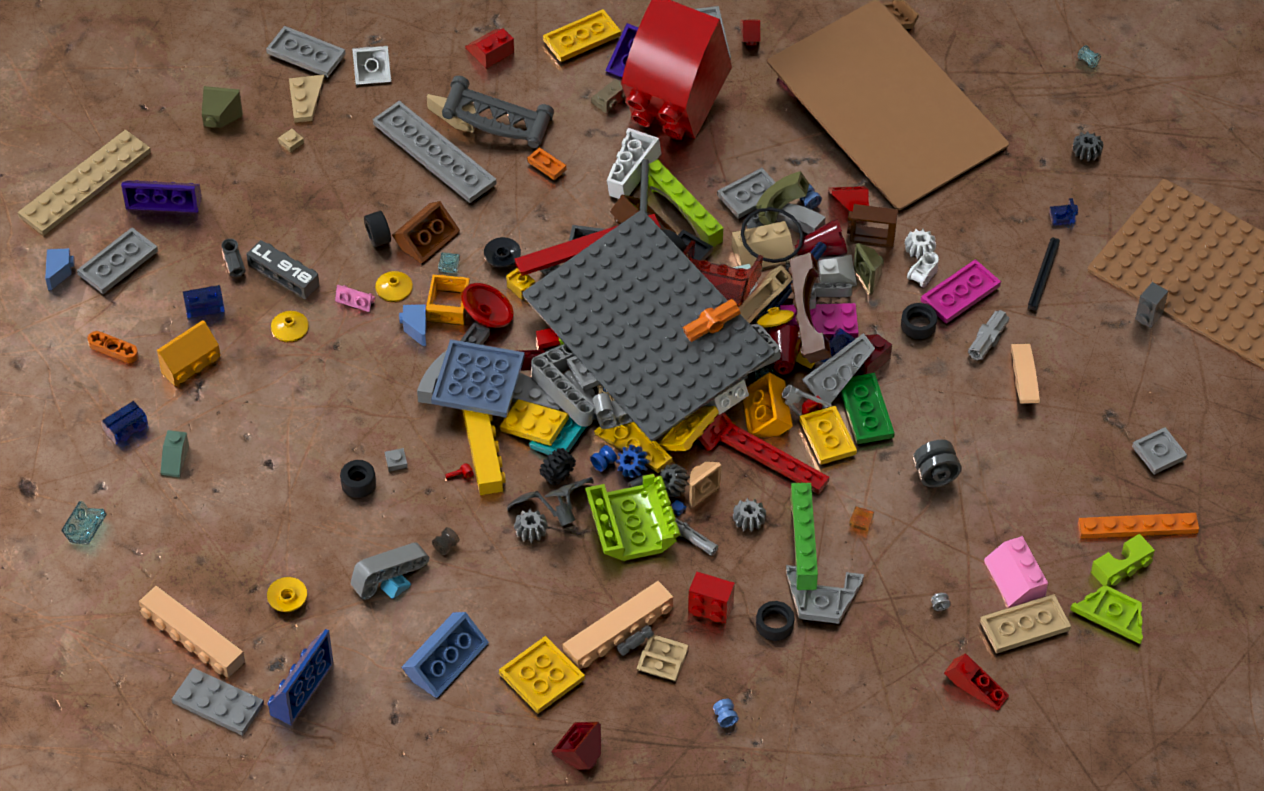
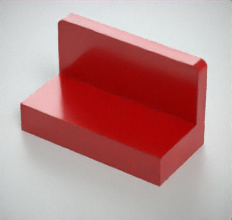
(713, 431)

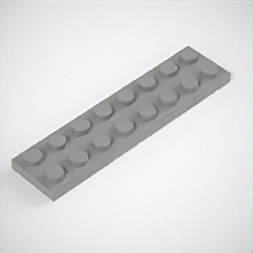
(434, 151)

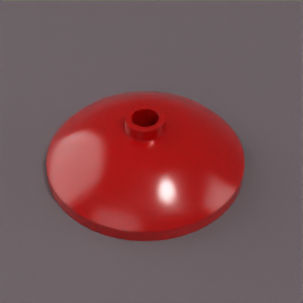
(487, 305)

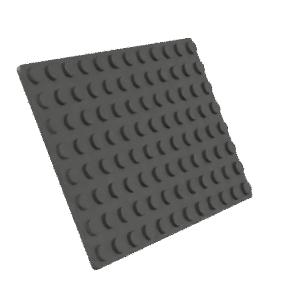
(624, 318)

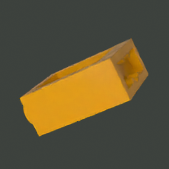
(444, 313)

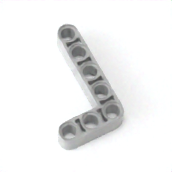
(547, 373)

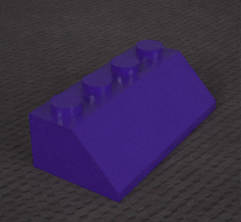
(161, 196)

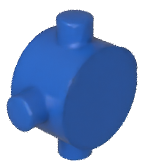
(678, 507)

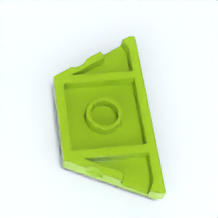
(1113, 611)

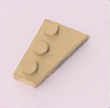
(305, 96)

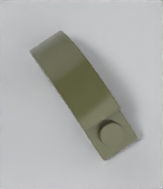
(781, 193)

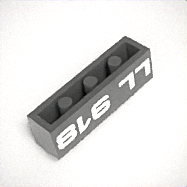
(283, 269)

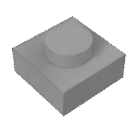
(396, 459)

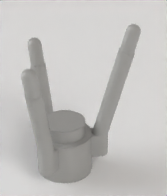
(794, 395)

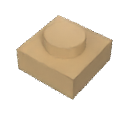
(291, 140)

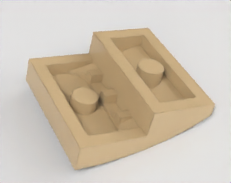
(663, 657)

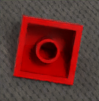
(492, 47)

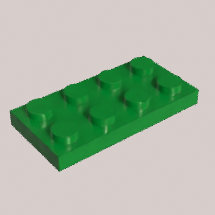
(866, 409)

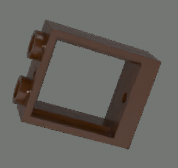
(872, 235)

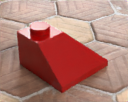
(851, 195)

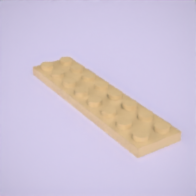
(84, 182)

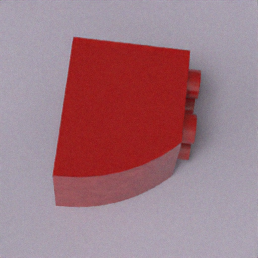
(675, 68)

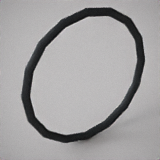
(775, 210)

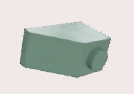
(174, 453)

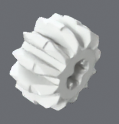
(919, 243)

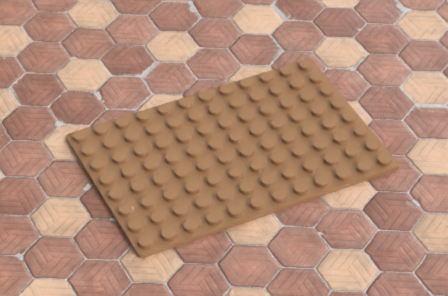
(887, 104)
(1203, 260)

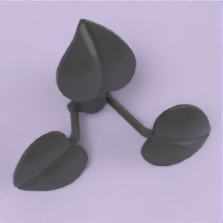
(563, 510)

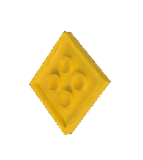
(541, 674)

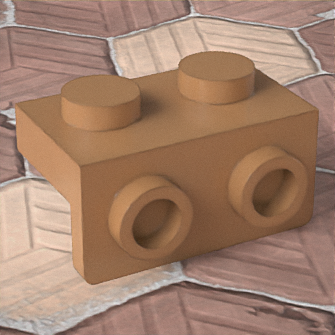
(902, 12)

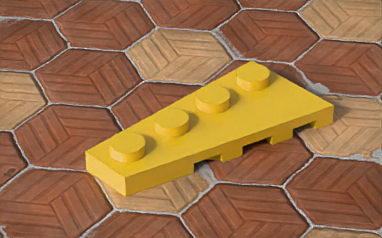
(631, 434)

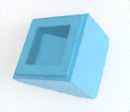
(395, 586)

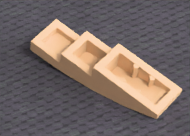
(1025, 373)

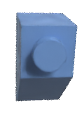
(58, 266)
(414, 322)

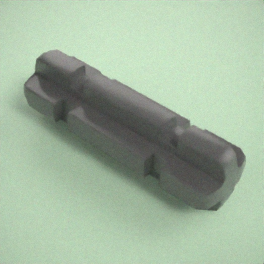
(635, 640)

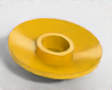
(394, 286)
(775, 317)
(287, 331)
(285, 588)

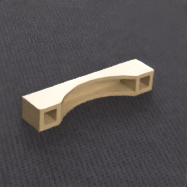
(765, 292)

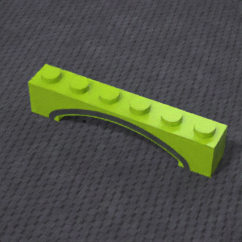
(701, 221)

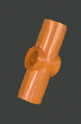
(711, 320)

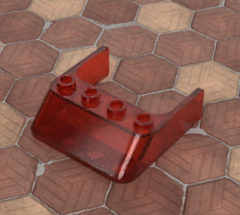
(729, 281)

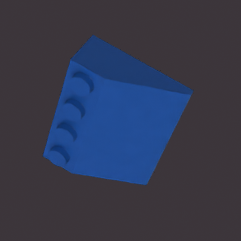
(302, 679)

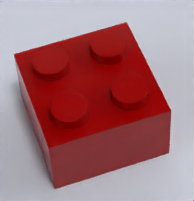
(711, 597)

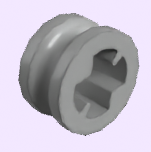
(940, 601)

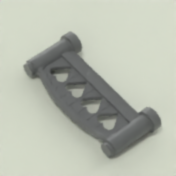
(461, 96)

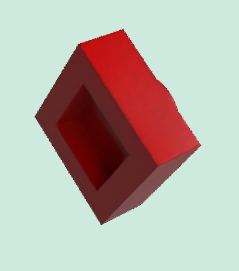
(811, 406)

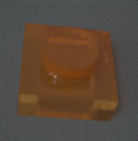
(861, 518)

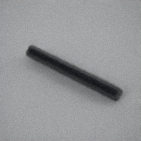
(1043, 274)

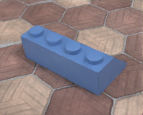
(445, 654)

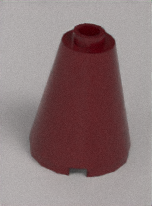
(828, 234)
(789, 344)

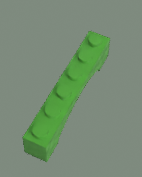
(804, 536)

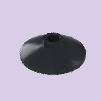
(502, 252)

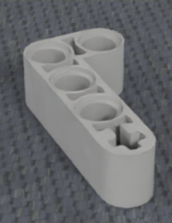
(609, 412)
(386, 565)

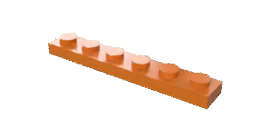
(1138, 524)

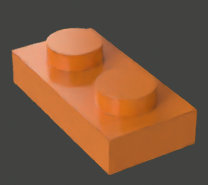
(546, 163)

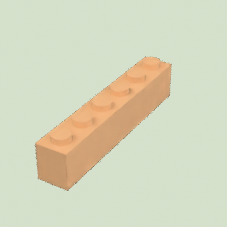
(618, 625)
(192, 632)

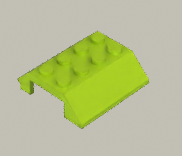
(634, 519)

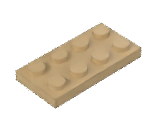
(1025, 623)

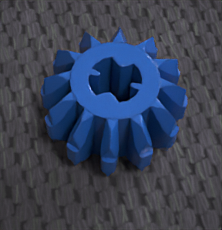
(625, 461)

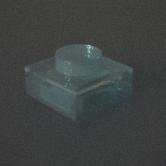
(449, 262)

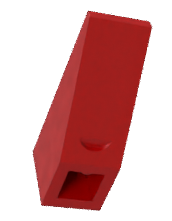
(975, 681)

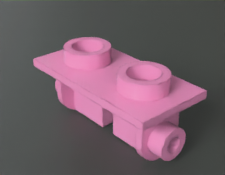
(354, 298)

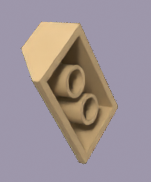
(769, 240)

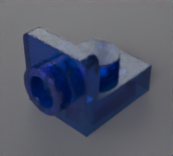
(1063, 214)

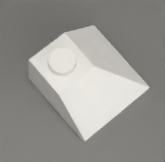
(371, 65)
(836, 270)

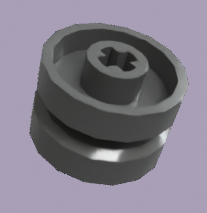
(937, 463)

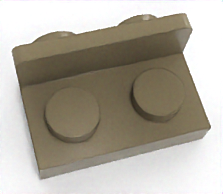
(609, 96)

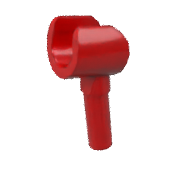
(465, 469)

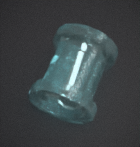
(1089, 56)

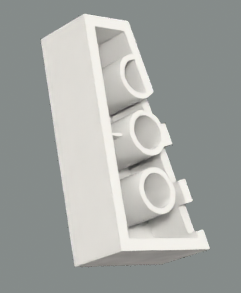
(627, 168)

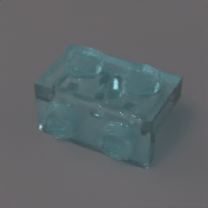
(83, 523)

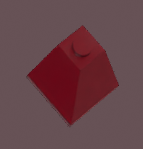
(580, 745)

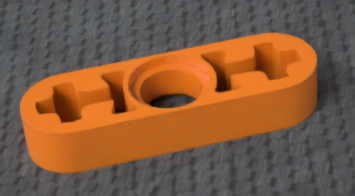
(108, 340)

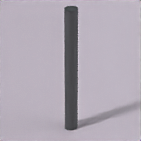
(644, 185)

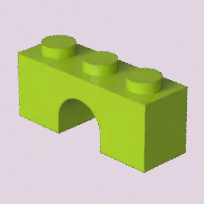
(1111, 571)

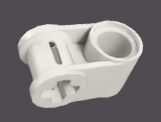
(924, 269)

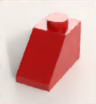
(750, 31)

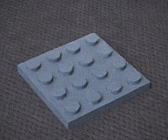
(478, 378)

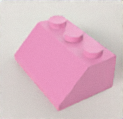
(1016, 572)

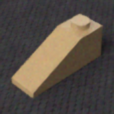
(436, 105)

